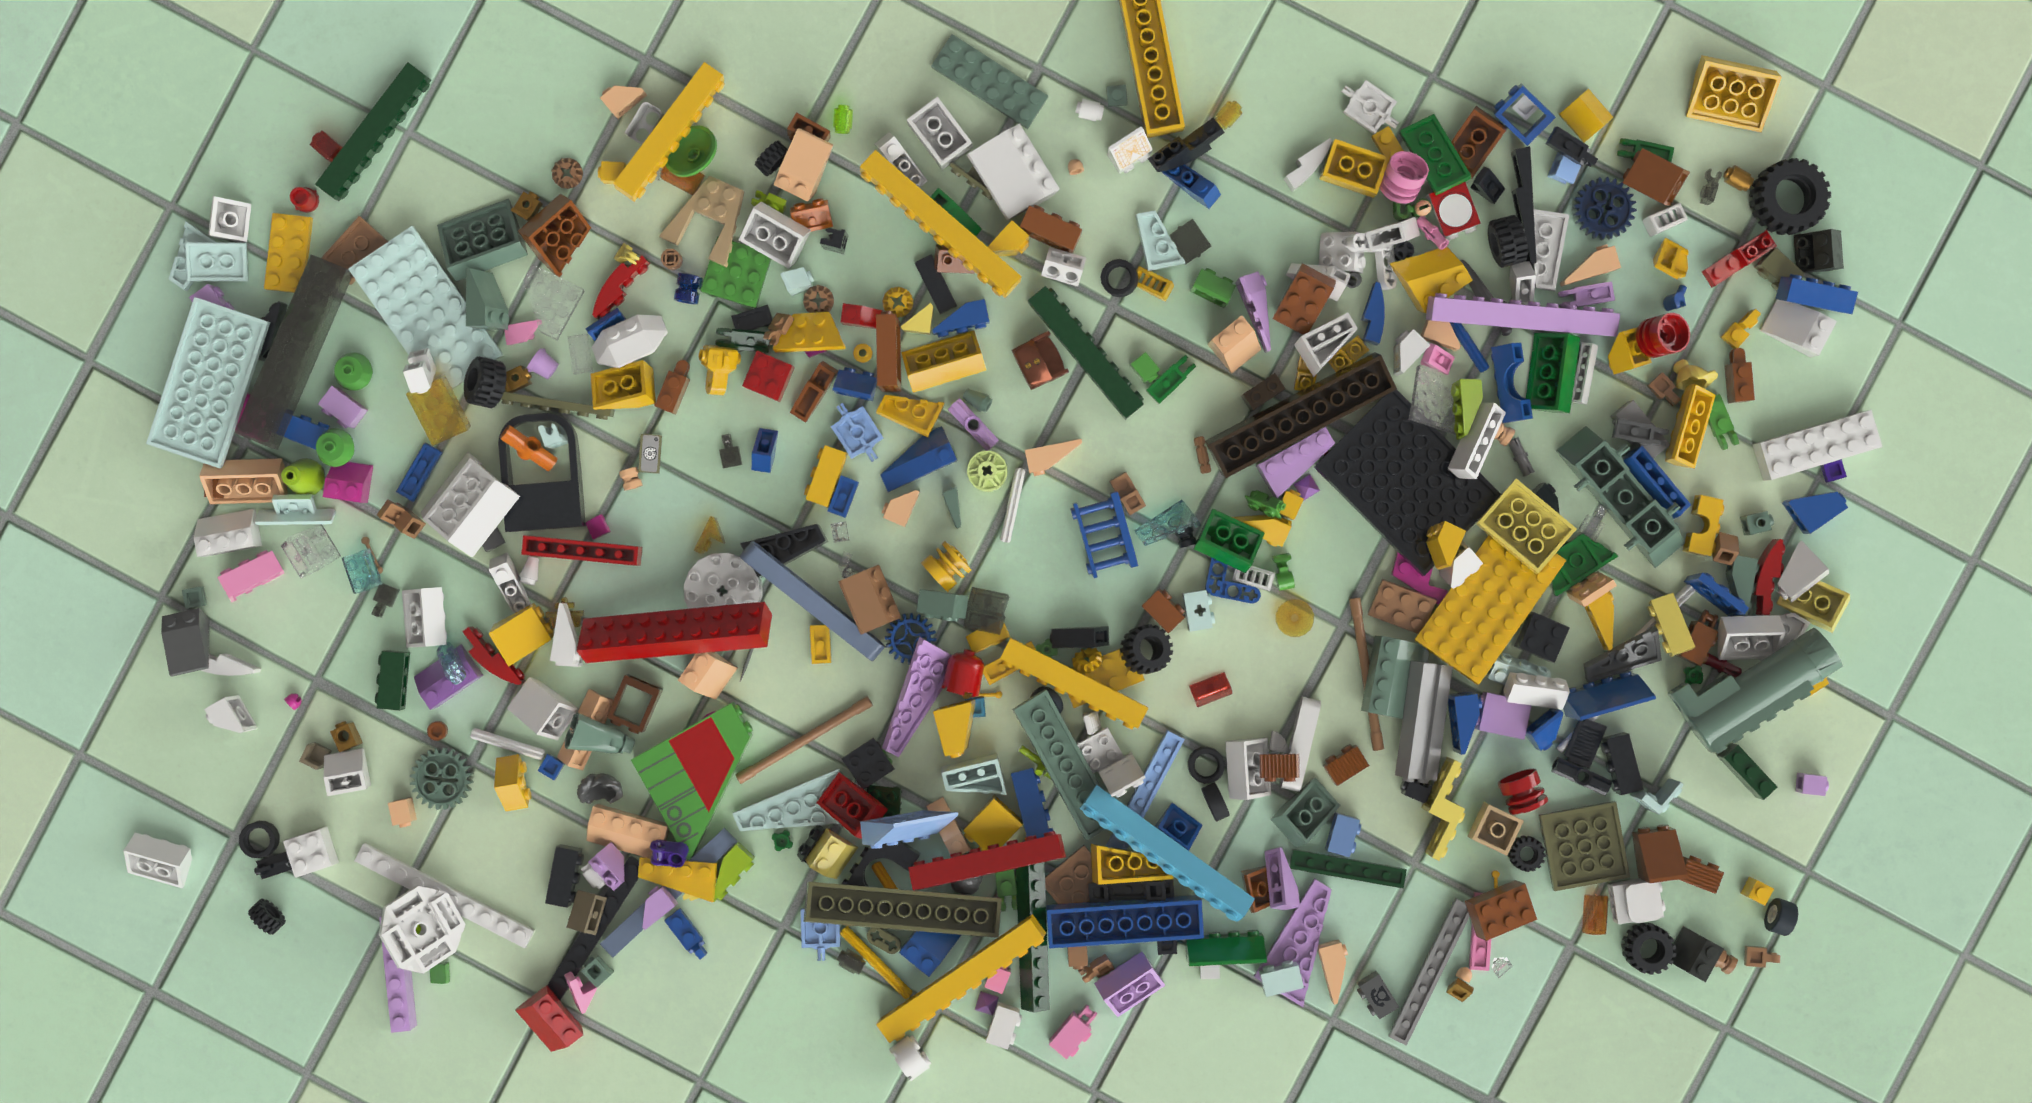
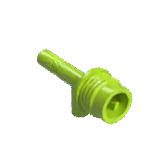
(1035, 758)

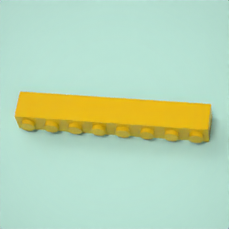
(669, 132)
(1073, 682)

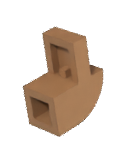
(401, 518)

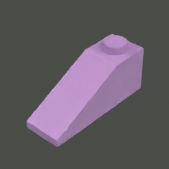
(1281, 883)

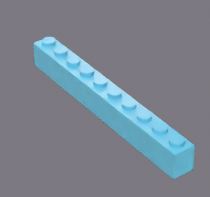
(1167, 854)

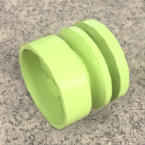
(989, 482)

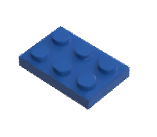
(1717, 594)

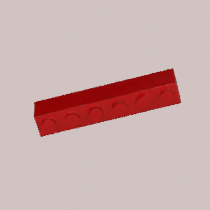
(581, 550)

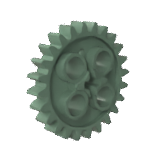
(440, 796)

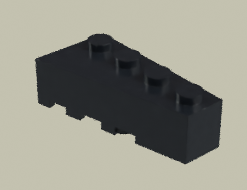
(791, 544)

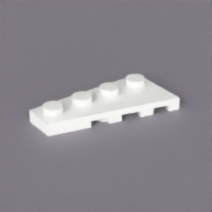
(1549, 241)

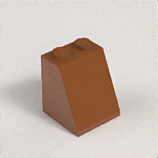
(1655, 177)
(1658, 854)

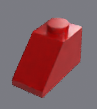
(859, 316)

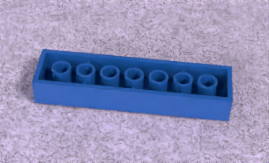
(1124, 921)

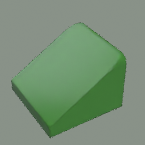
(440, 973)

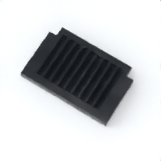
(1585, 742)

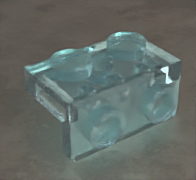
(362, 571)

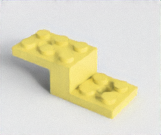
(1448, 811)

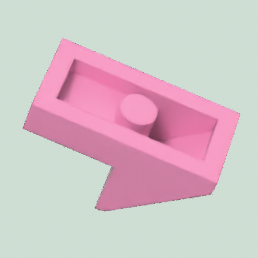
(1437, 359)
(580, 992)

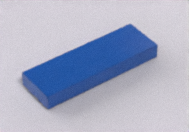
(419, 472)

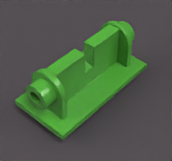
(1258, 501)

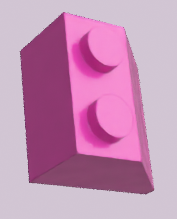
(349, 482)

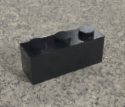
(1621, 763)
(564, 875)

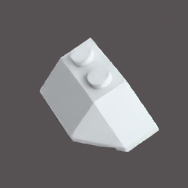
(629, 340)

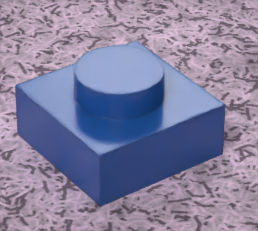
(551, 767)

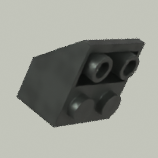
(1819, 251)

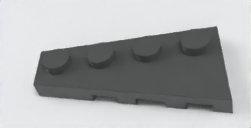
(1632, 654)

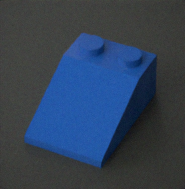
(1463, 717)
(928, 949)

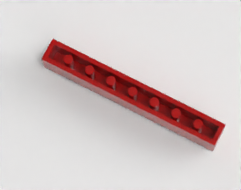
(986, 862)

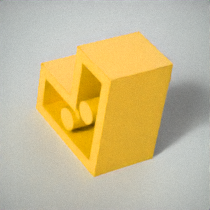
(511, 783)

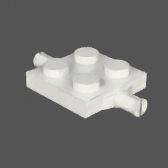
(1370, 107)

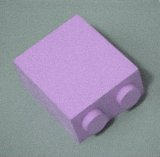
(1502, 716)

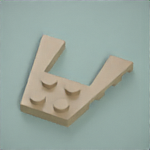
(716, 201)

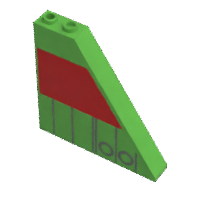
(693, 772)

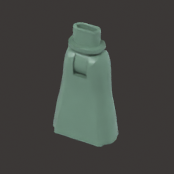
(596, 736)

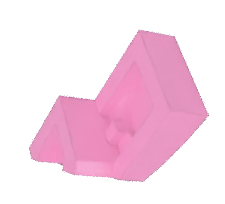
(520, 332)

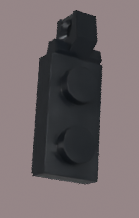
(1571, 147)

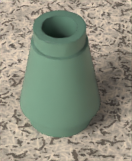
(978, 400)

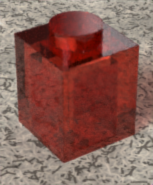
(325, 145)

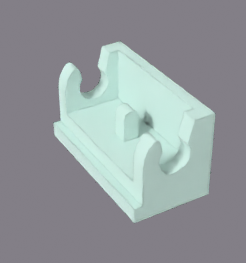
(551, 437)

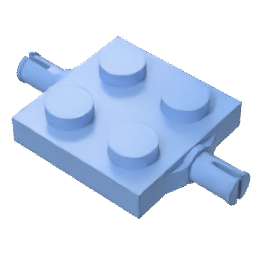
(857, 432)
(819, 936)

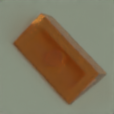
(687, 184)
(1595, 914)

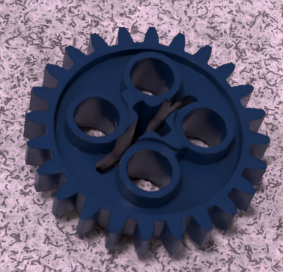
(1619, 214)

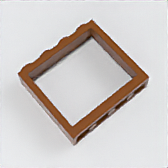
(888, 352)

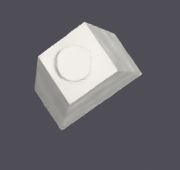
(1392, 234)
(1801, 573)

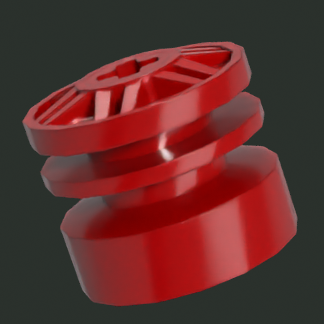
(1663, 335)
(1524, 795)

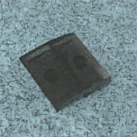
(986, 610)

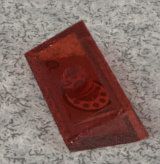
(1210, 689)

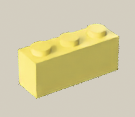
(1671, 625)

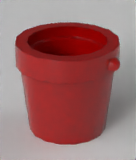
(304, 199)

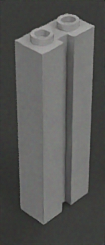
(1423, 721)

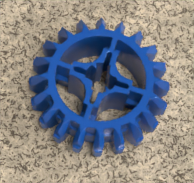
(906, 622)

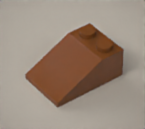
(1477, 138)

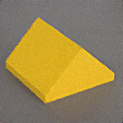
(1586, 115)

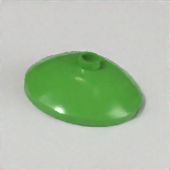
(693, 153)

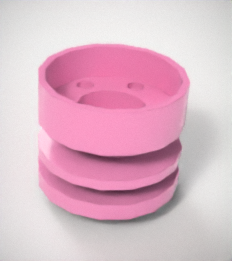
(1404, 177)

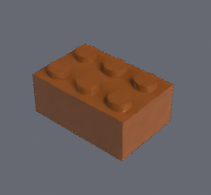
(1051, 229)
(1304, 299)
(1501, 910)

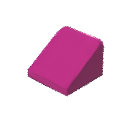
(597, 527)

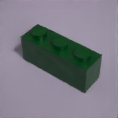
(392, 680)
(1747, 771)

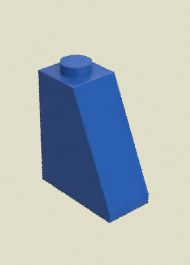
(1815, 510)

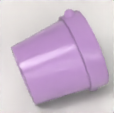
(542, 364)

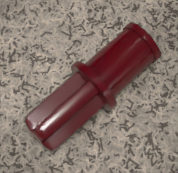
(1723, 666)

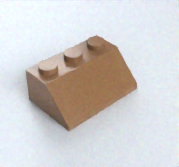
(869, 599)

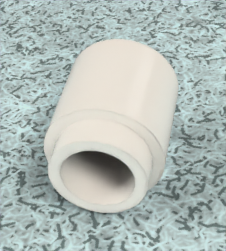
(1090, 110)
(592, 877)

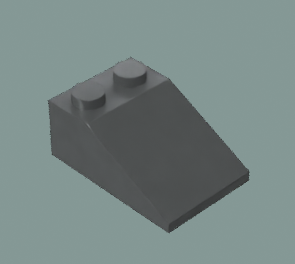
(186, 641)

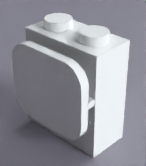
(1635, 901)

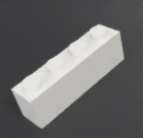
(1476, 445)

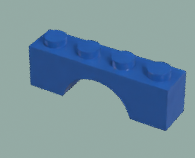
(1506, 361)

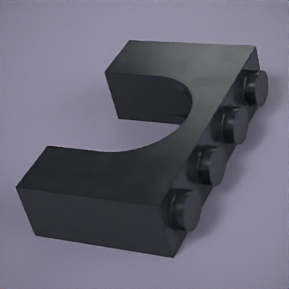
(901, 854)

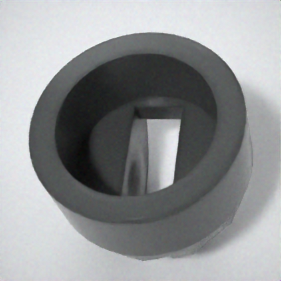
(1352, 283)

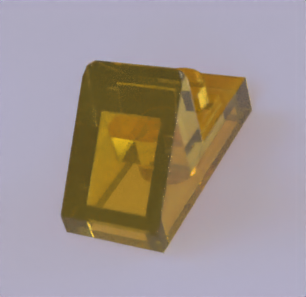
(711, 530)

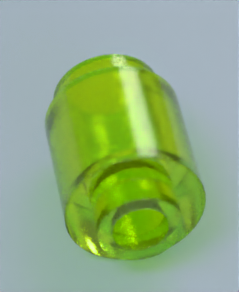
(842, 119)

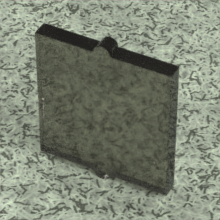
(1190, 241)

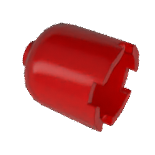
(964, 673)

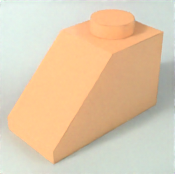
(622, 98)
(1440, 334)
(900, 508)

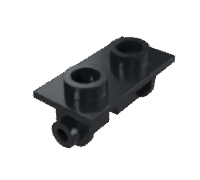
(806, 847)
(273, 865)

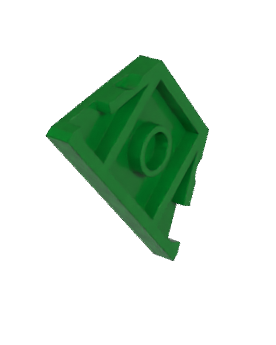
(1582, 559)

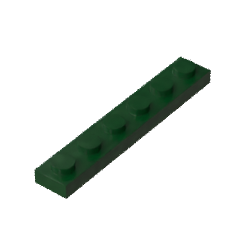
(1348, 868)

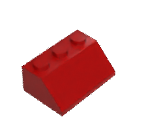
(550, 1020)

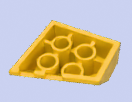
(1430, 274)

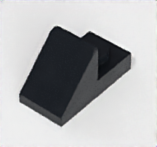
(1487, 185)

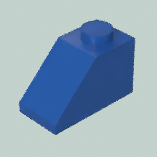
(764, 450)

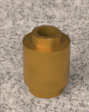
(1738, 178)

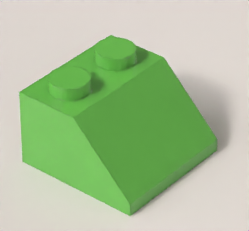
(1213, 288)

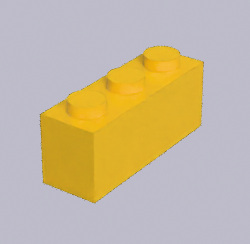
(825, 476)

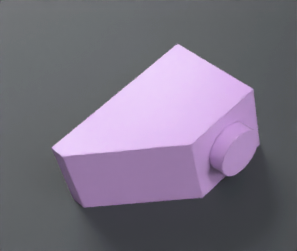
(657, 905)

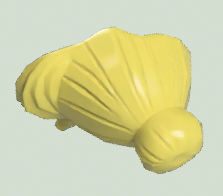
(1692, 374)

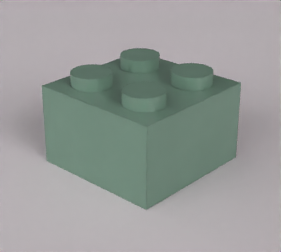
(942, 605)

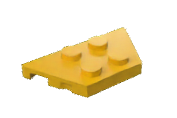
(810, 333)

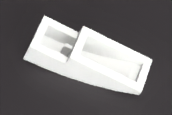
(1307, 165)
(229, 666)

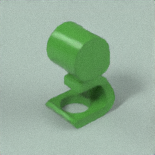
(1408, 210)
(1284, 577)

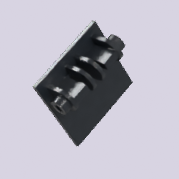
(868, 763)

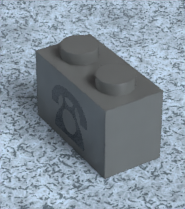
(1377, 995)

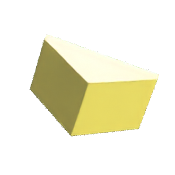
(921, 322)

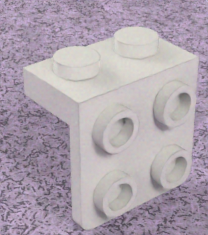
(1336, 253)

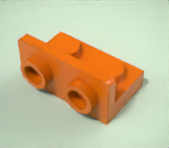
(812, 215)

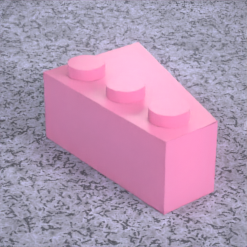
(250, 574)

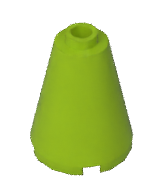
(304, 476)

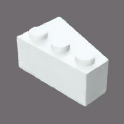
(1324, 342)

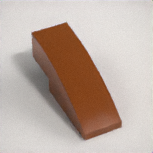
(814, 391)

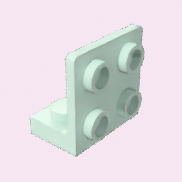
(1659, 802)

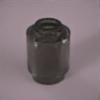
(851, 961)

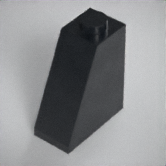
(1079, 637)

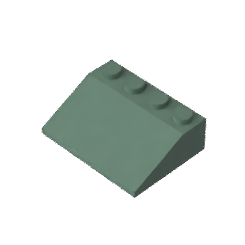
(481, 239)
(1389, 675)

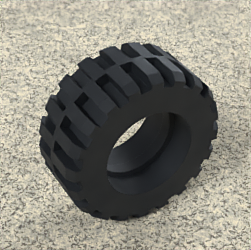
(1813, 189)

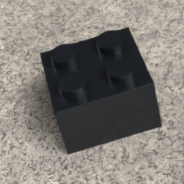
(1541, 637)

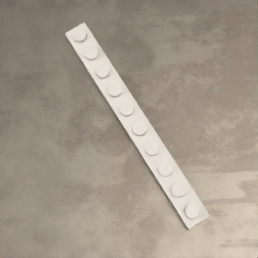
(466, 905)

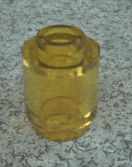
(1228, 114)

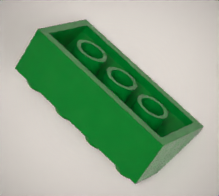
(1552, 372)
(1226, 949)

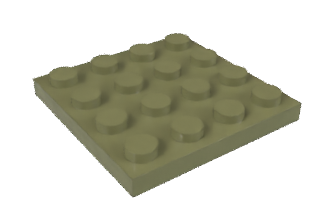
(1584, 846)

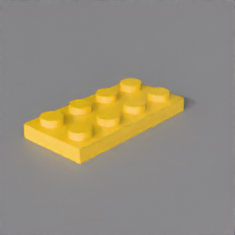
(287, 251)
(1112, 674)

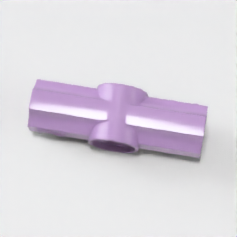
(982, 433)

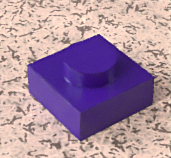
(1833, 471)

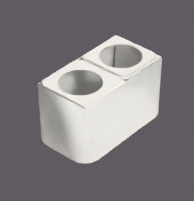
(634, 126)

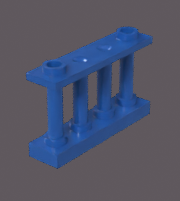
(1122, 539)

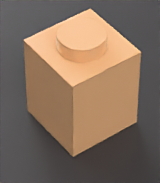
(402, 812)

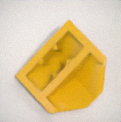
(1671, 259)

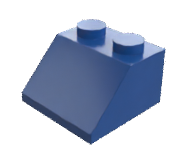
(855, 384)

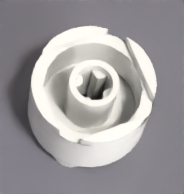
(910, 1058)

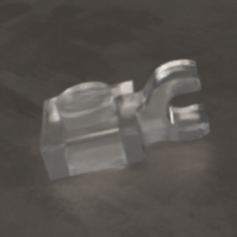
(1593, 526)

